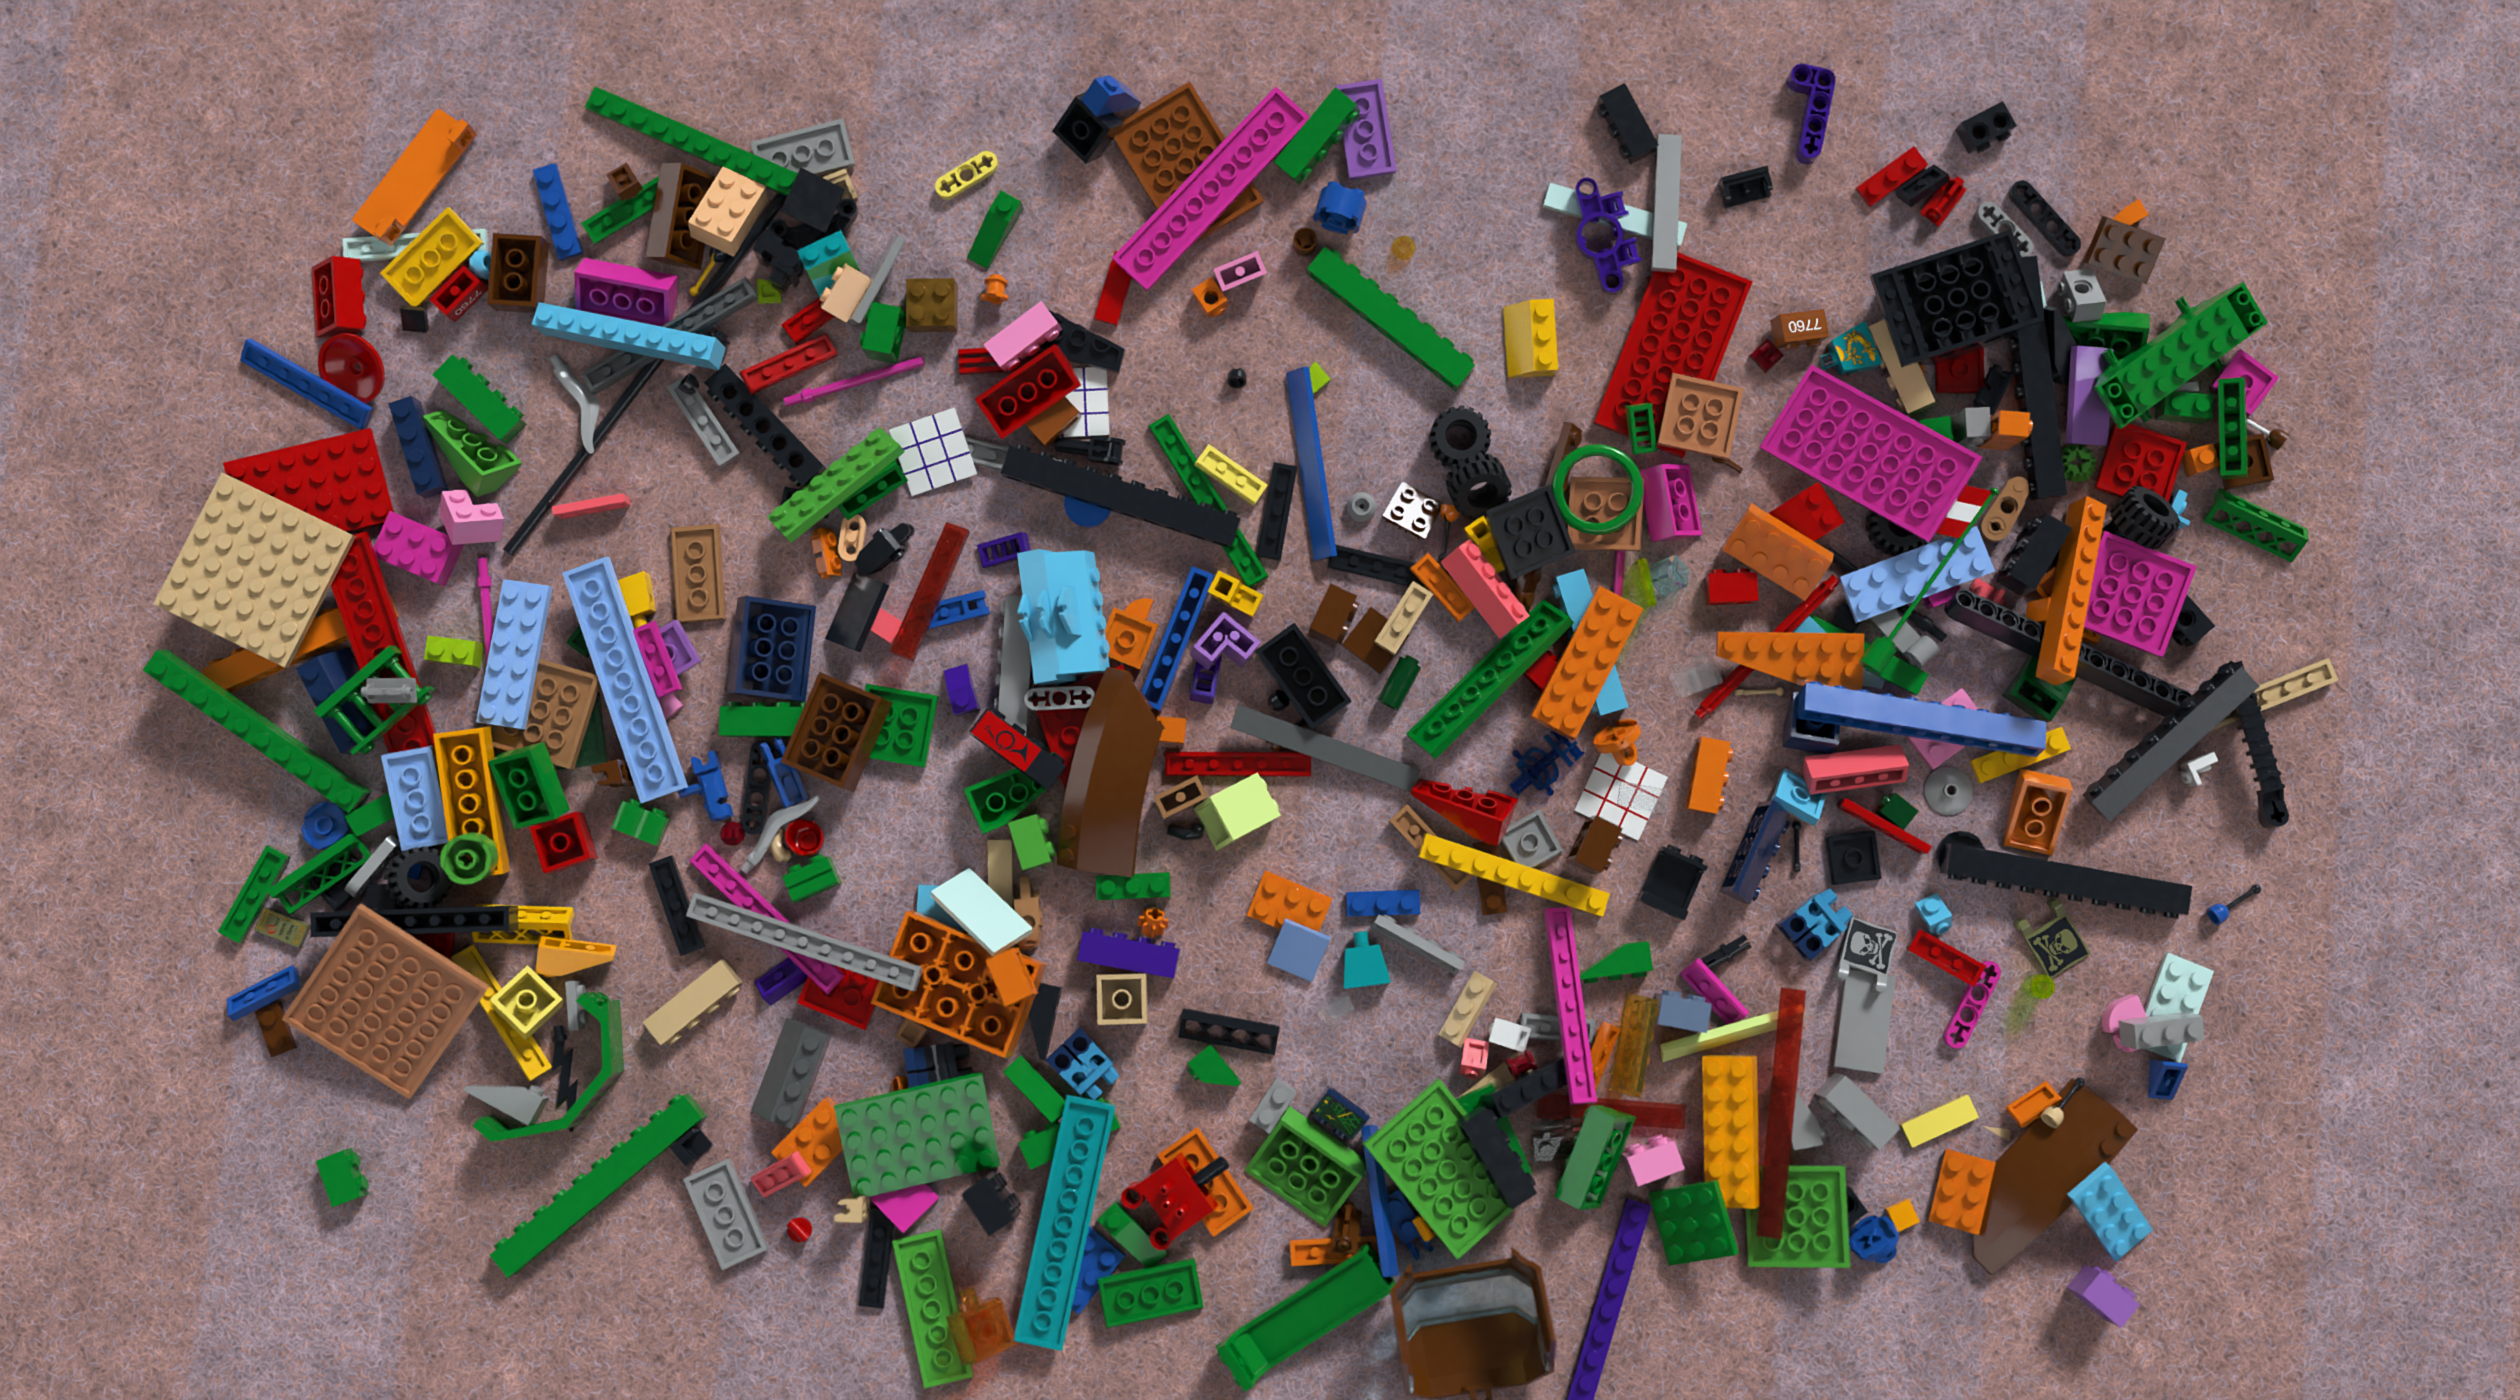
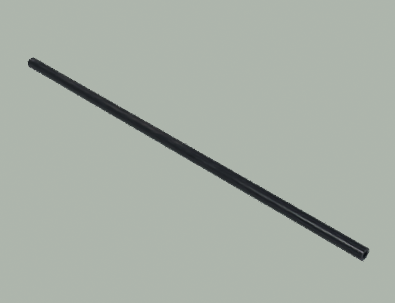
(637, 384)

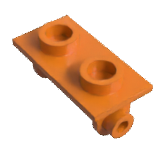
(825, 542)

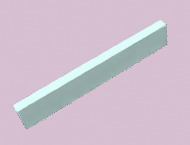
(1637, 222)
(372, 249)

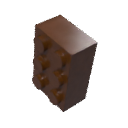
(517, 272)
(1333, 613)
(1595, 844)

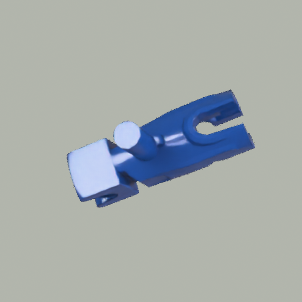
(710, 786)

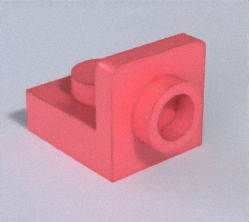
(1985, 590)
(1474, 1058)

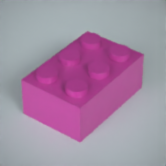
(417, 548)

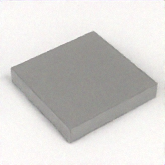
(1531, 840)

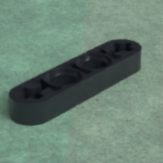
(2041, 221)
(756, 787)

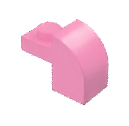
(2121, 1009)

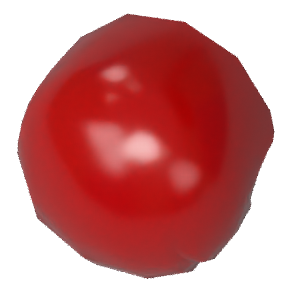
(804, 837)

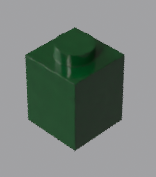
(1896, 810)

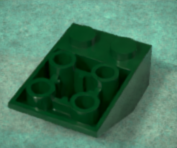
(2036, 695)

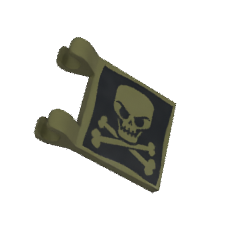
(2056, 942)

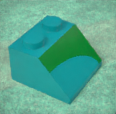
(824, 257)

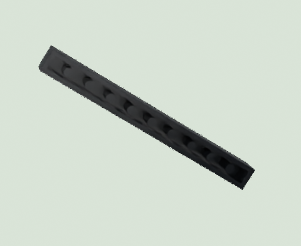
(2036, 396)
(1120, 496)
(2065, 879)

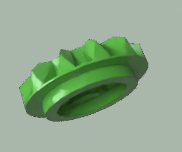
(2071, 471)

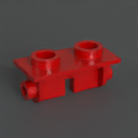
(1943, 201)

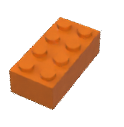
(1778, 552)

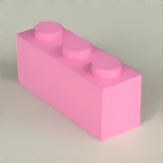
(1023, 337)

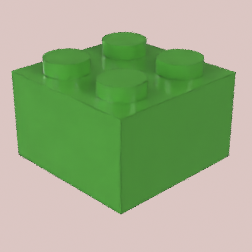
(1032, 842)

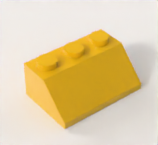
(1530, 338)

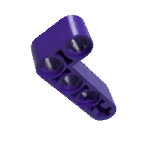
(1812, 115)

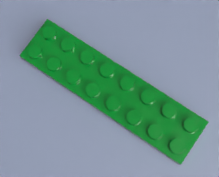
(1489, 679)

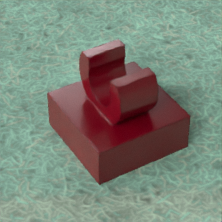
(1766, 355)

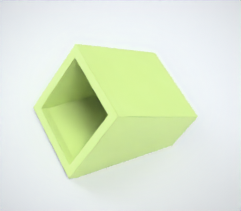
(1237, 811)

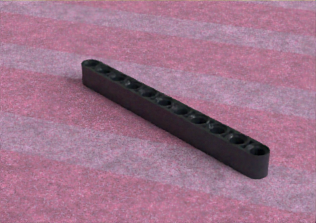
(2091, 665)

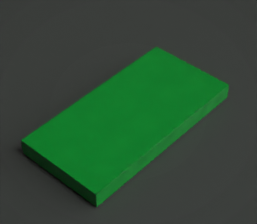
(1150, 1292)

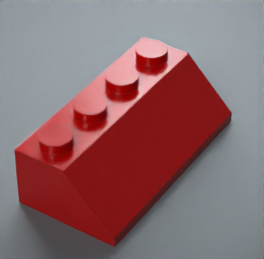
(1028, 391)

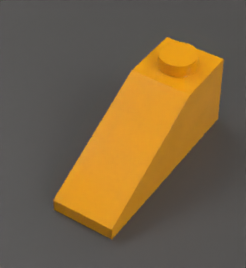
(567, 956)

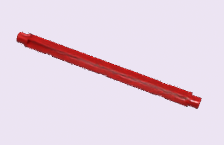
(1741, 672)

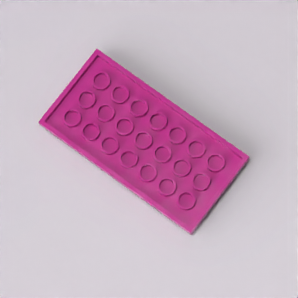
(1871, 453)

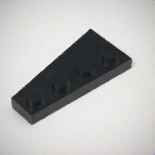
(1085, 347)

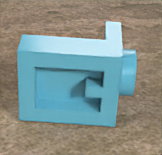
(2178, 502)

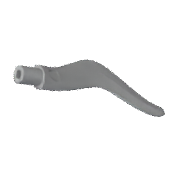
(587, 401)
(771, 828)

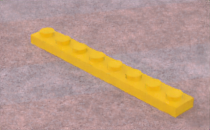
(1513, 875)

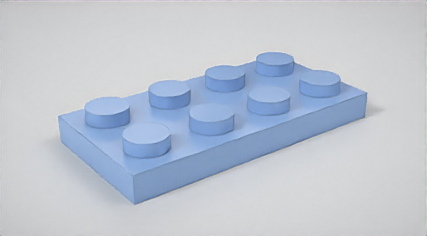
(416, 797)

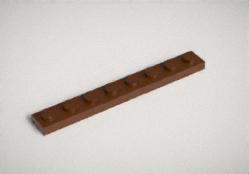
(1568, 441)

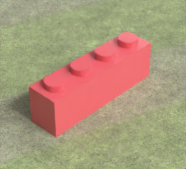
(1485, 588)
(1855, 769)

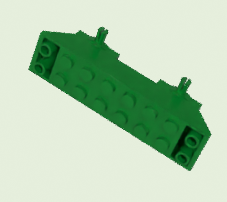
(2177, 354)

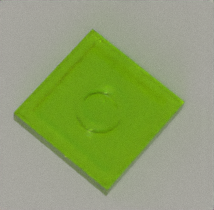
(1643, 584)

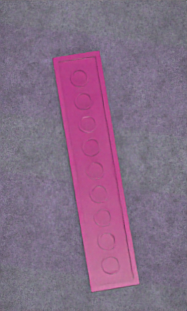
(1211, 189)

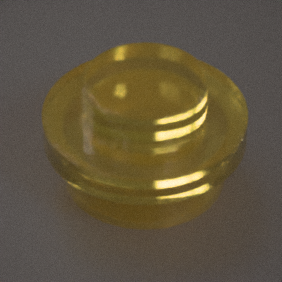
(1403, 247)

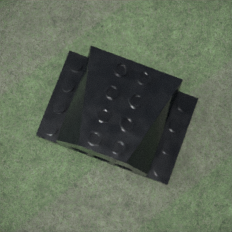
(1957, 300)

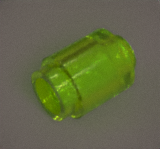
(2032, 983)

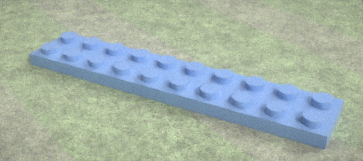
(625, 680)

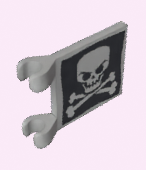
(1868, 950)

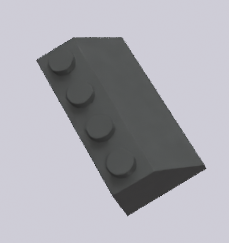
(791, 1073)

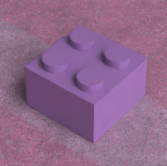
(2104, 1295)

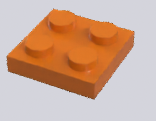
(1129, 637)

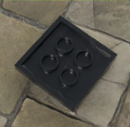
(1529, 532)

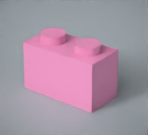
(1239, 271)

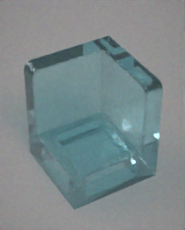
(1669, 575)

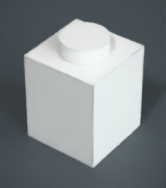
(1509, 1034)

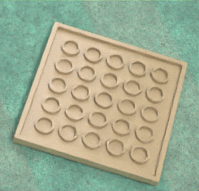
(254, 570)

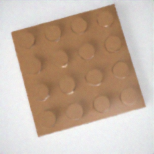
(557, 714)

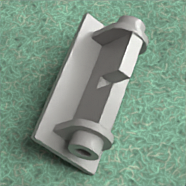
(390, 690)

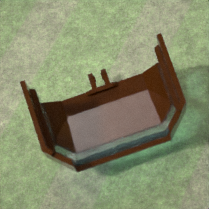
(1473, 1328)

